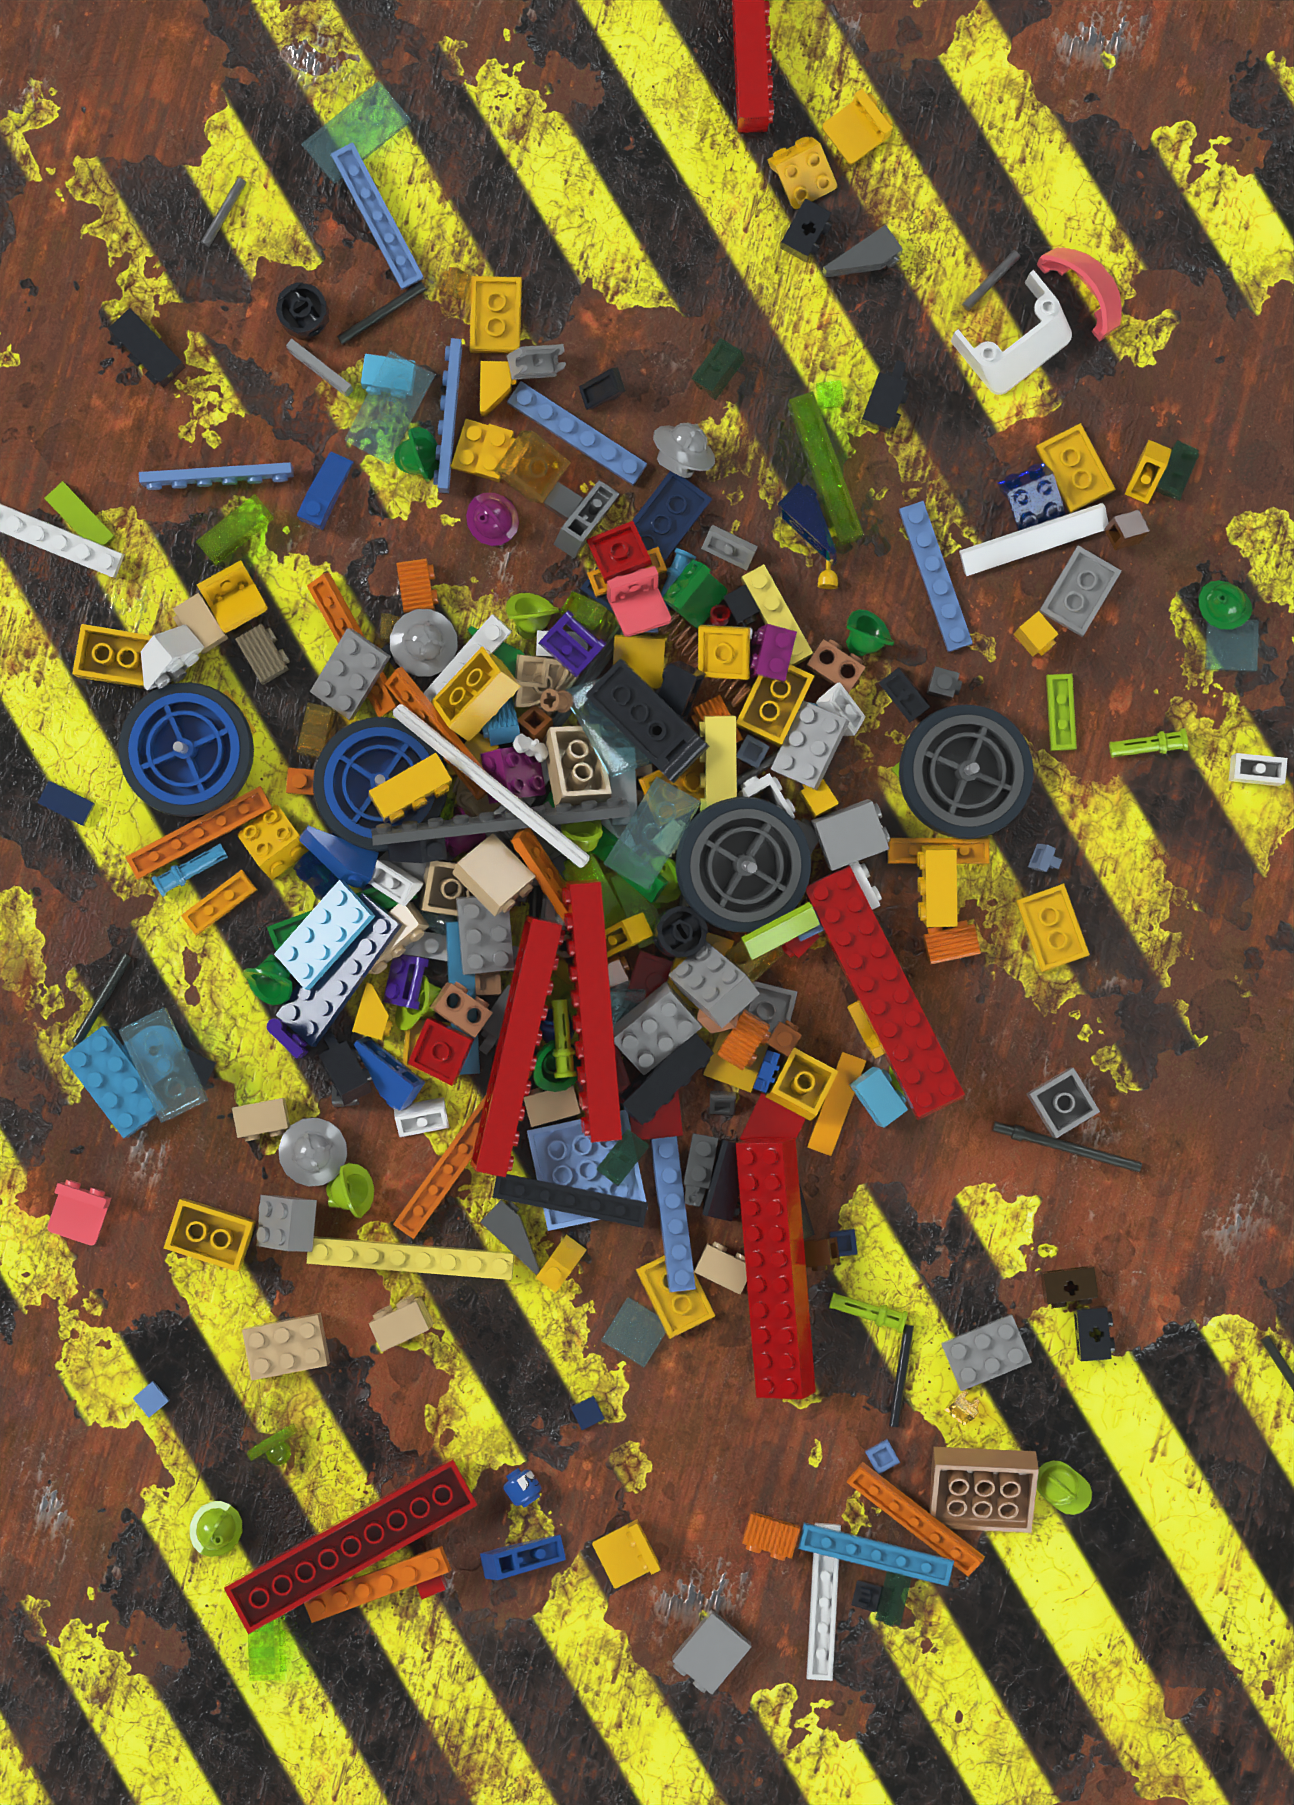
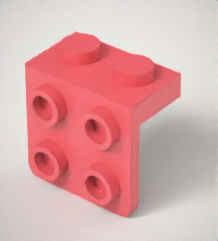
(637, 601)
(78, 1212)

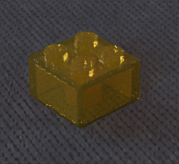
(532, 466)

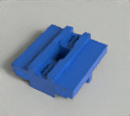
(766, 1071)

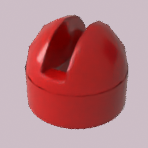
(720, 609)

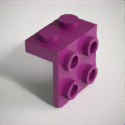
(771, 652)
(515, 772)

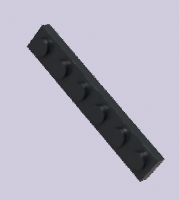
(570, 1200)

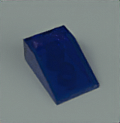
(803, 514)

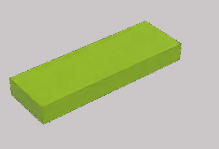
(78, 515)
(1061, 712)
(780, 930)

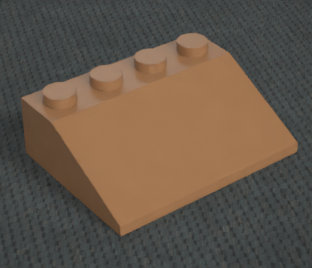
(984, 1488)

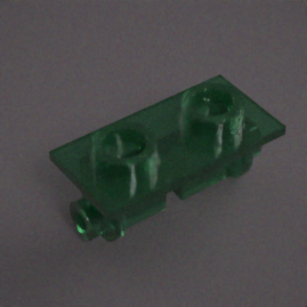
(893, 1598)

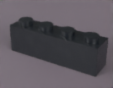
(658, 1086)

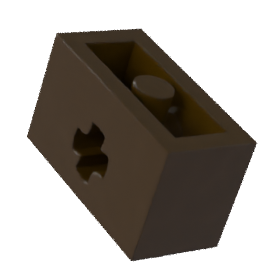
(1055, 1280)

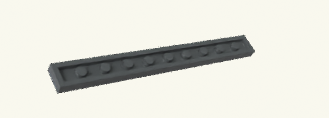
(491, 822)

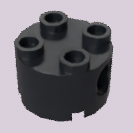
(302, 310)
(679, 932)

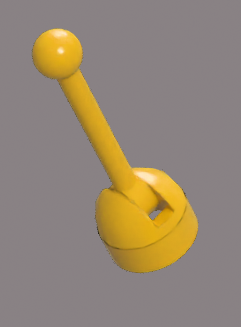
(828, 578)

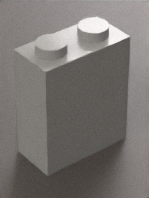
(851, 834)
(710, 1652)

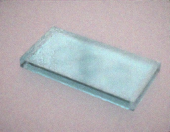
(365, 122)
(389, 407)
(611, 745)
(652, 833)
(163, 1065)

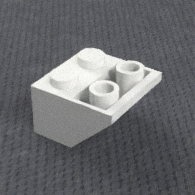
(169, 656)

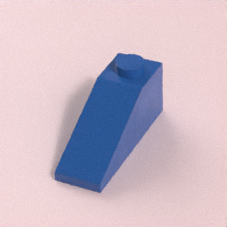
(324, 491)
(341, 857)
(391, 1077)
(522, 1557)

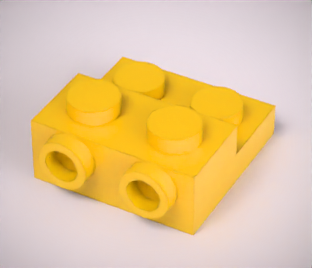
(481, 449)

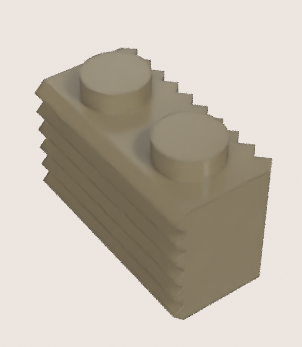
(262, 653)

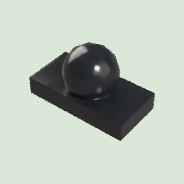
(602, 388)

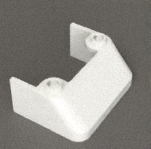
(1005, 369)

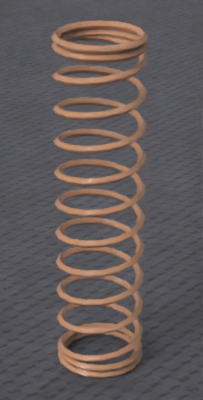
(743, 690)

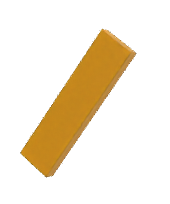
(968, 850)
(836, 1105)

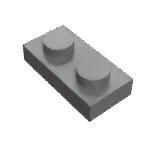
(729, 547)

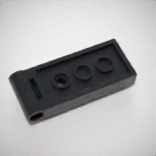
(637, 713)

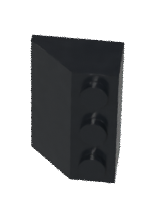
(724, 1185)

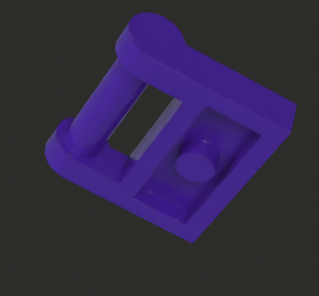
(568, 650)
(405, 981)
(292, 1043)

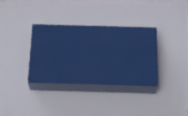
(66, 803)

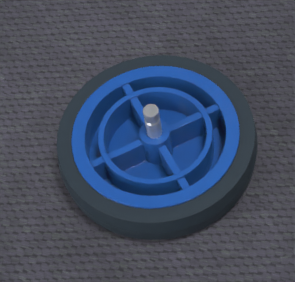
(186, 749)
(358, 761)

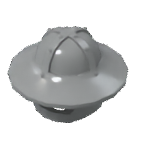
(683, 449)
(423, 642)
(312, 1151)

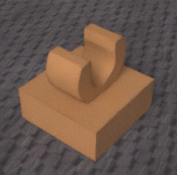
(488, 984)

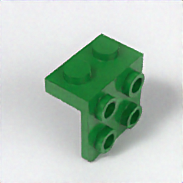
(695, 593)

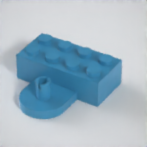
(112, 1080)

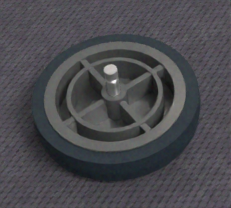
(966, 771)
(743, 864)

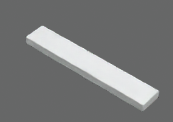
(1034, 539)
(822, 1614)

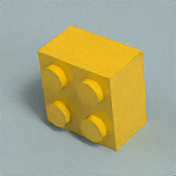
(802, 1084)

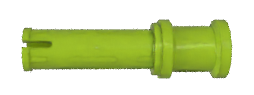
(1162, 742)
(563, 1052)
(882, 1316)

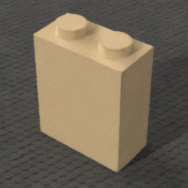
(494, 875)

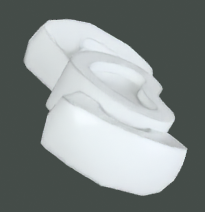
(530, 747)

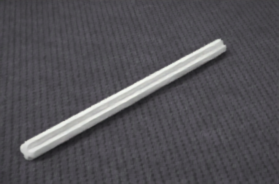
(491, 785)

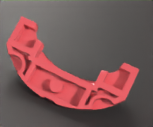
(1097, 281)

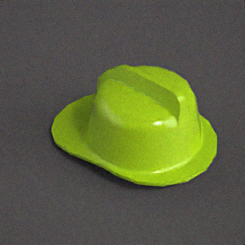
(583, 834)
(407, 1017)
(1063, 1487)

